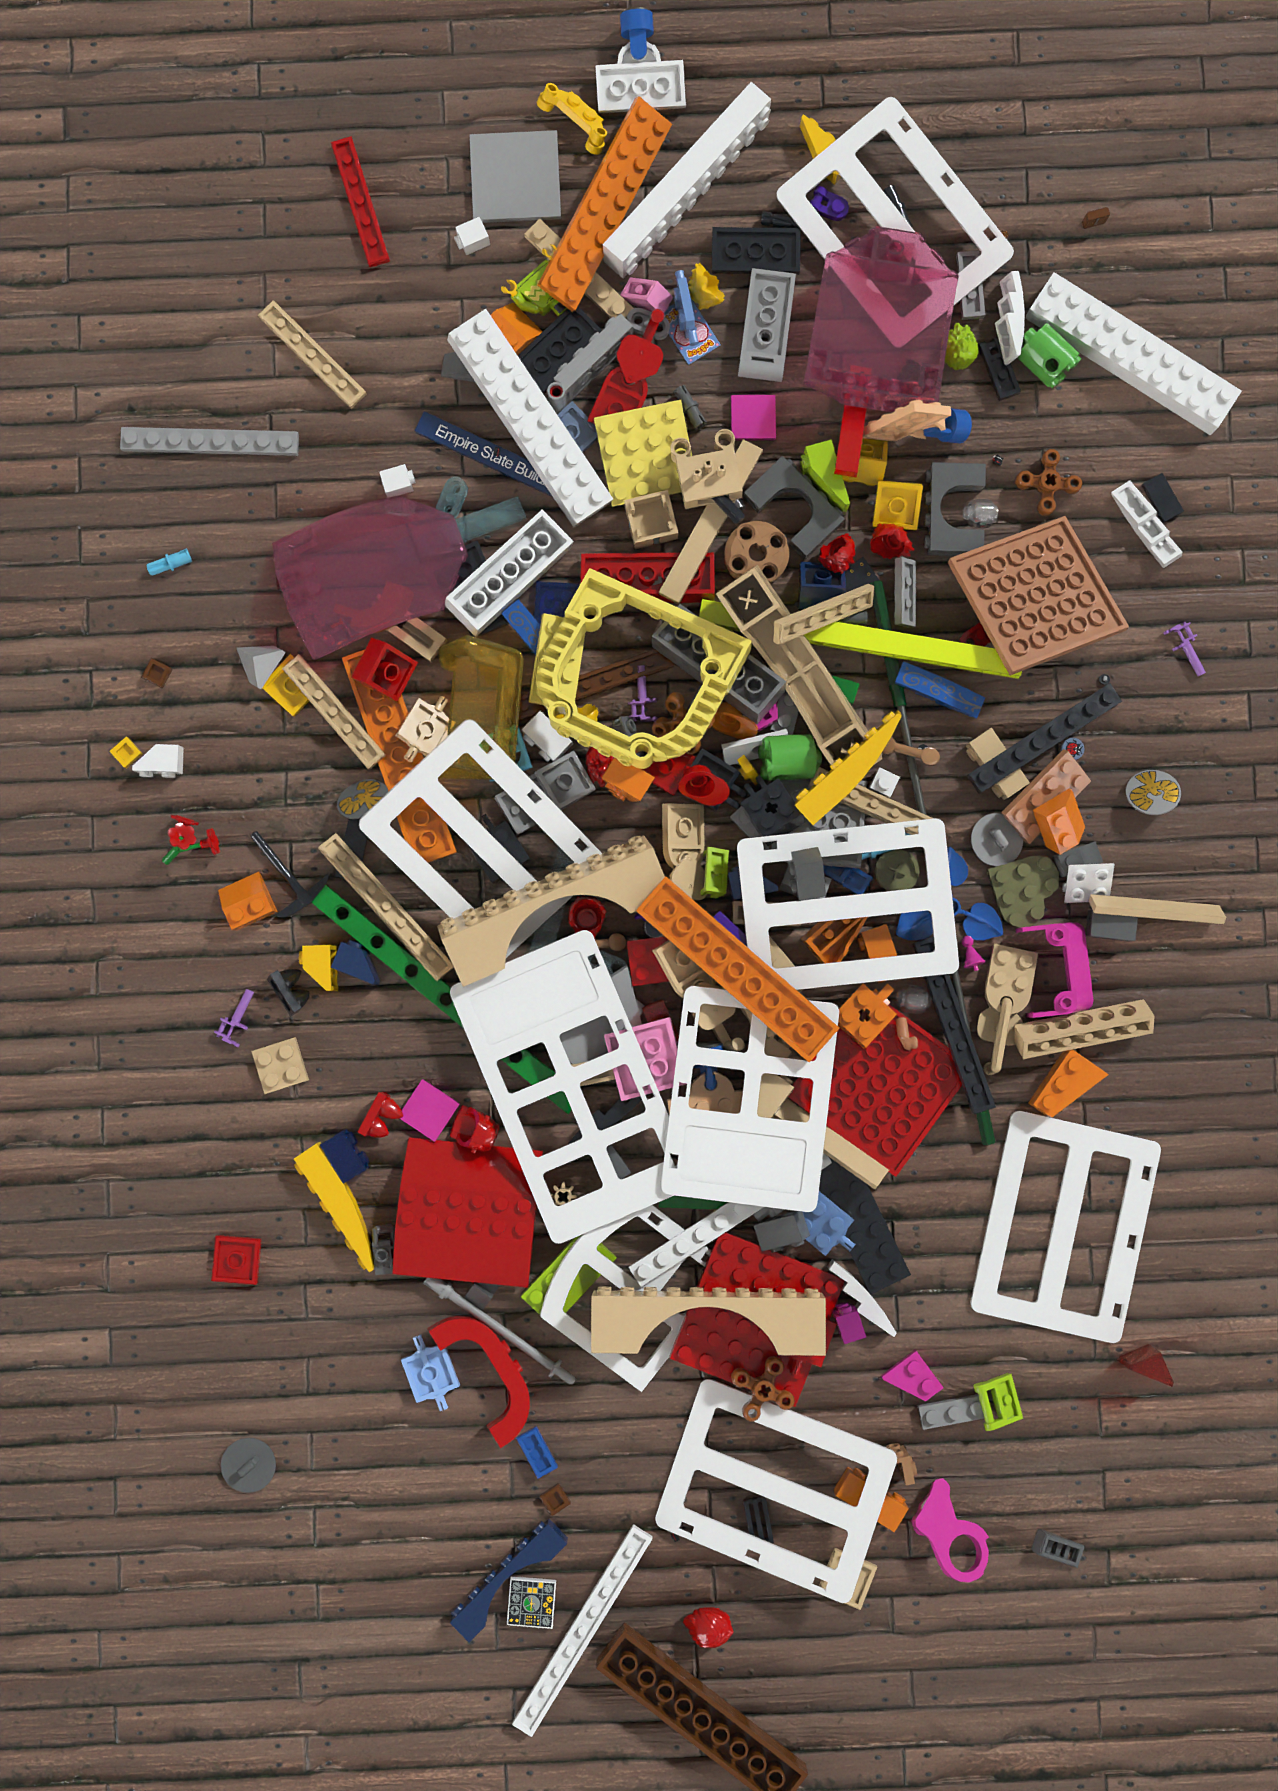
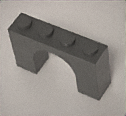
(784, 478)
(942, 480)

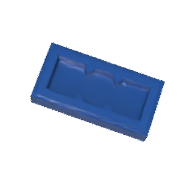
(537, 1452)

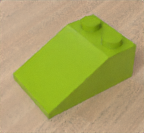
(819, 466)

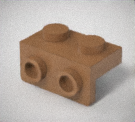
(905, 1463)

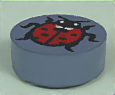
(1074, 747)

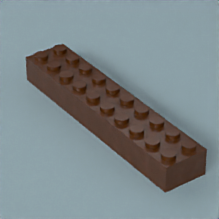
(699, 1714)

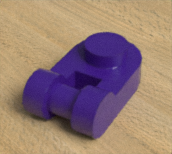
(836, 208)

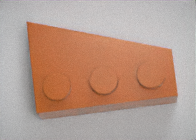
(626, 781)
(832, 938)
(1065, 1082)

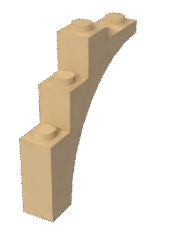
(773, 1088)

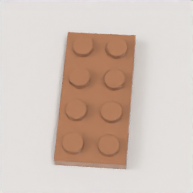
(1054, 779)

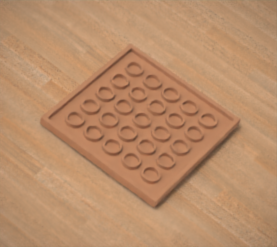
(1037, 595)

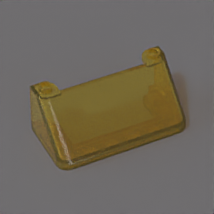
(485, 691)

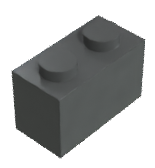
(808, 874)
(1111, 926)
(781, 1231)

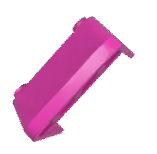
(1073, 940)

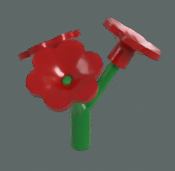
(183, 839)

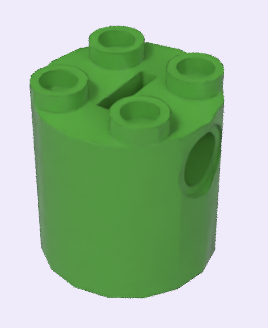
(1040, 351)
(789, 757)

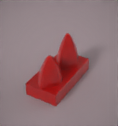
(384, 1107)

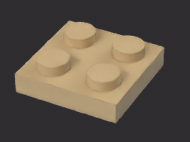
(280, 1065)

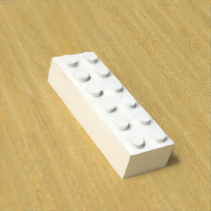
(508, 573)

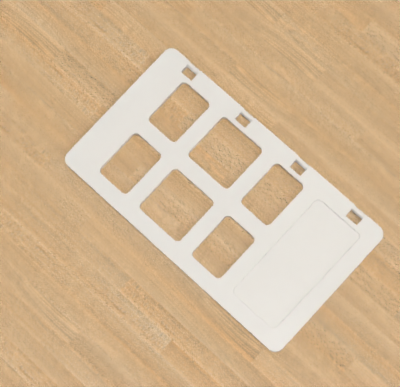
(534, 1004)

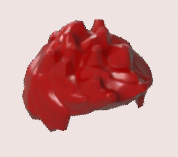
(890, 541)
(838, 554)
(597, 765)
(586, 914)

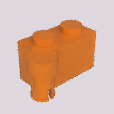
(877, 943)

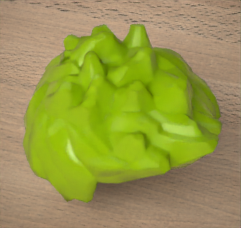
(961, 347)

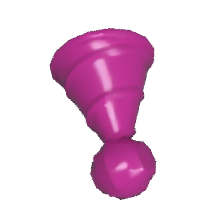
(972, 958)

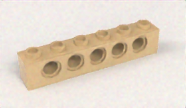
(1083, 1029)

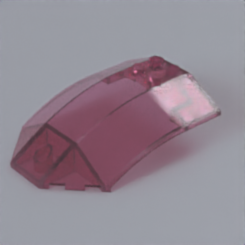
(882, 322)
(367, 570)

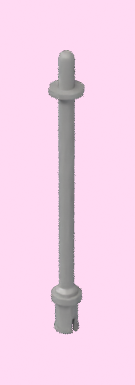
(446, 1291)

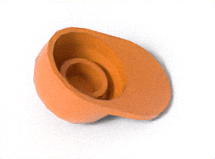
(733, 723)

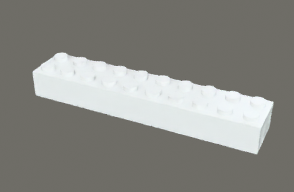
(687, 181)
(1134, 354)
(529, 418)

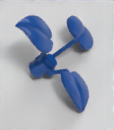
(981, 921)

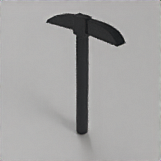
(304, 897)

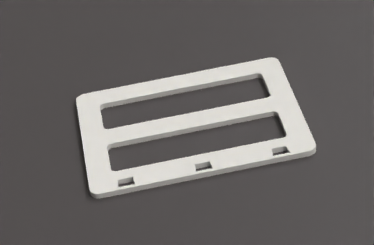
(931, 166)
(424, 783)
(934, 897)
(1123, 1260)
(857, 1520)

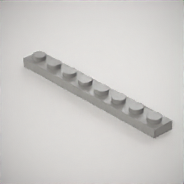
(209, 441)

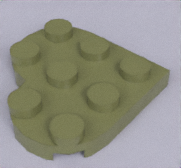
(1022, 887)

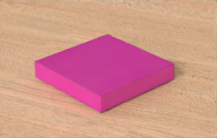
(753, 417)
(429, 1110)

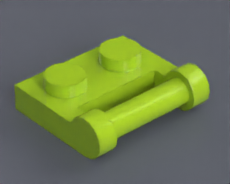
(1004, 1399)

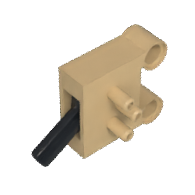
(710, 476)

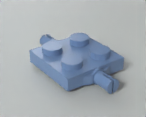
(685, 310)
(828, 1226)

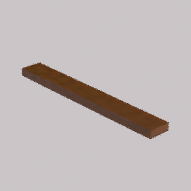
(606, 679)

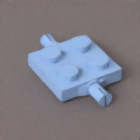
(430, 1373)

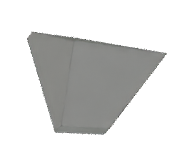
(259, 662)

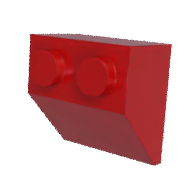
(384, 669)

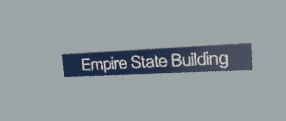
(479, 450)

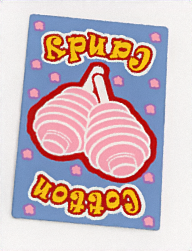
(705, 336)

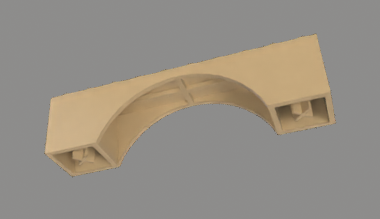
(808, 682)
(481, 936)
(788, 1317)

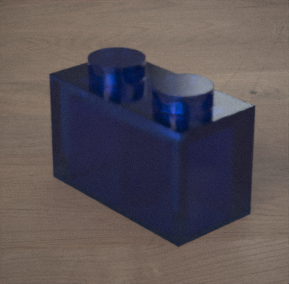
(345, 1155)

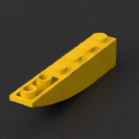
(845, 772)
(338, 1201)

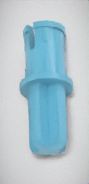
(169, 562)

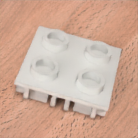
(1087, 880)

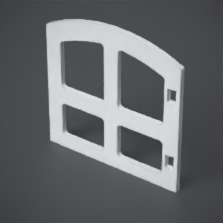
(585, 1252)

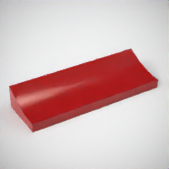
(633, 567)

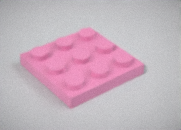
(660, 1052)

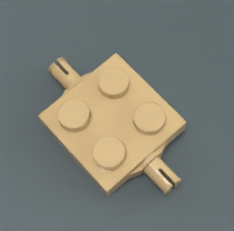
(424, 727)

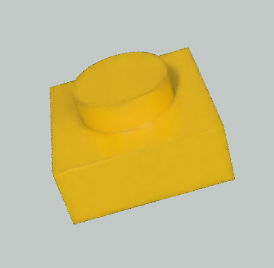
(126, 752)
(747, 769)

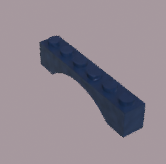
(540, 1547)

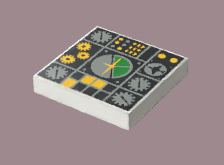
(531, 1602)

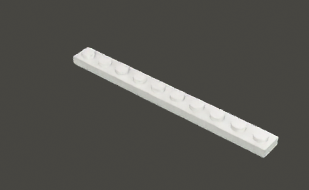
(694, 1238)
(582, 1630)

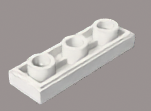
(747, 747)

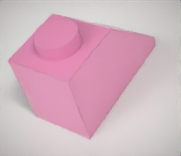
(646, 294)

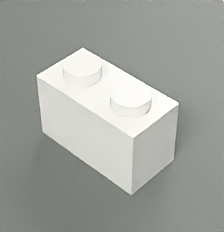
(540, 732)

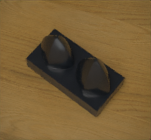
(281, 984)

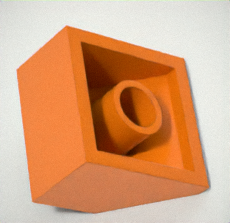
(516, 326)
(1060, 822)
(246, 901)

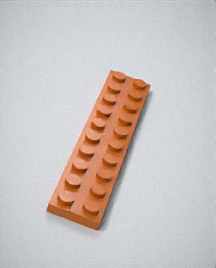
(604, 204)
(382, 718)
(737, 969)

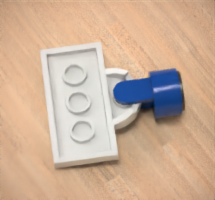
(639, 70)

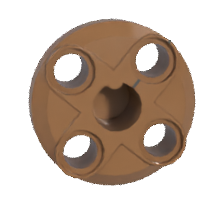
(756, 550)

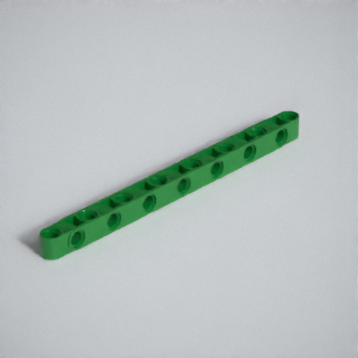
(399, 959)

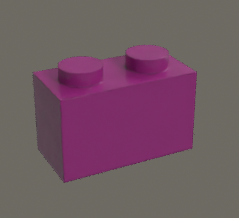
(848, 1322)

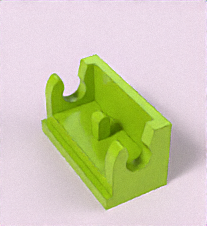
(715, 872)

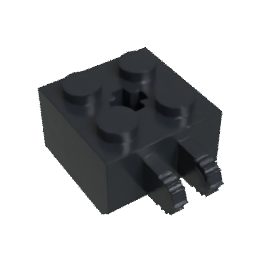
(723, 771)
(768, 799)
(508, 840)

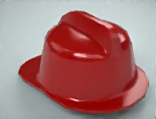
(703, 786)

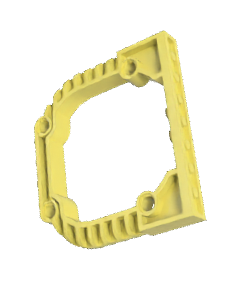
(601, 597)

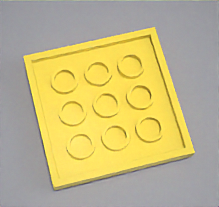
(638, 450)

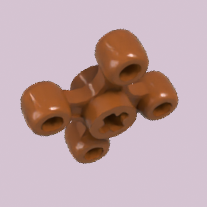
(1049, 473)
(663, 725)
(754, 1385)

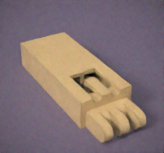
(419, 638)

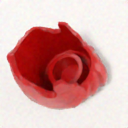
(709, 1627)

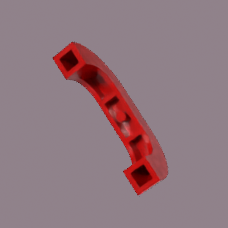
(514, 1417)

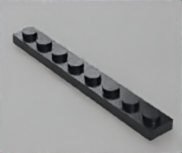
(1044, 738)
(957, 1036)

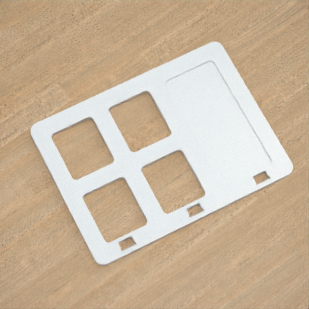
(744, 1154)

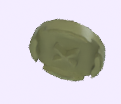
(896, 870)

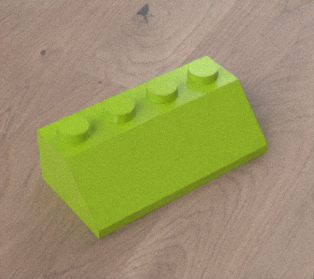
(536, 1291)

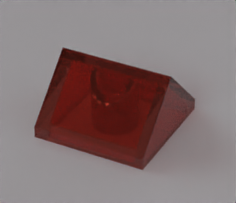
(1149, 1363)

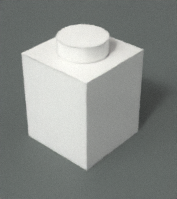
(472, 236)
(397, 480)
(883, 782)

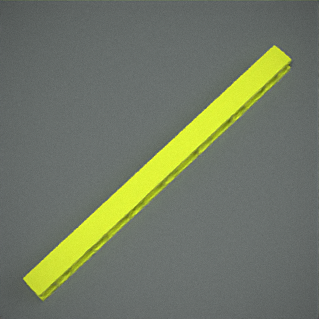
(886, 644)

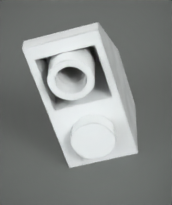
(161, 760)

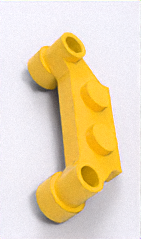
(578, 112)

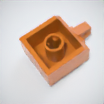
(878, 1014)

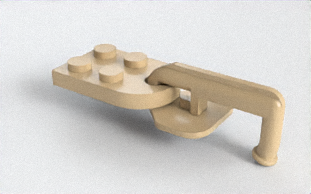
(684, 846)
(684, 973)
(1008, 976)

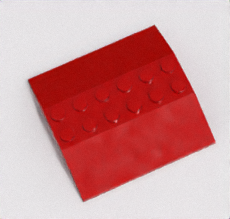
(464, 1215)

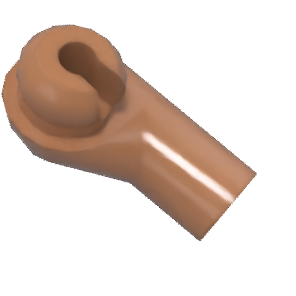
(903, 1034)

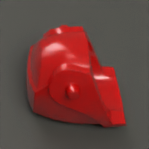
(474, 1129)

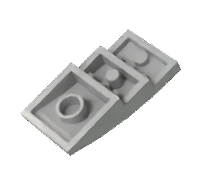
(561, 781)

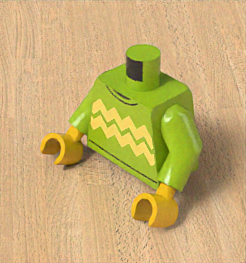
(530, 296)

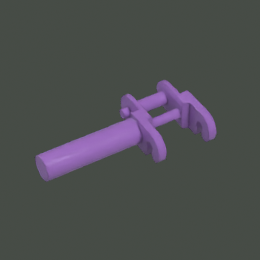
(1187, 647)
(642, 696)
(235, 1019)

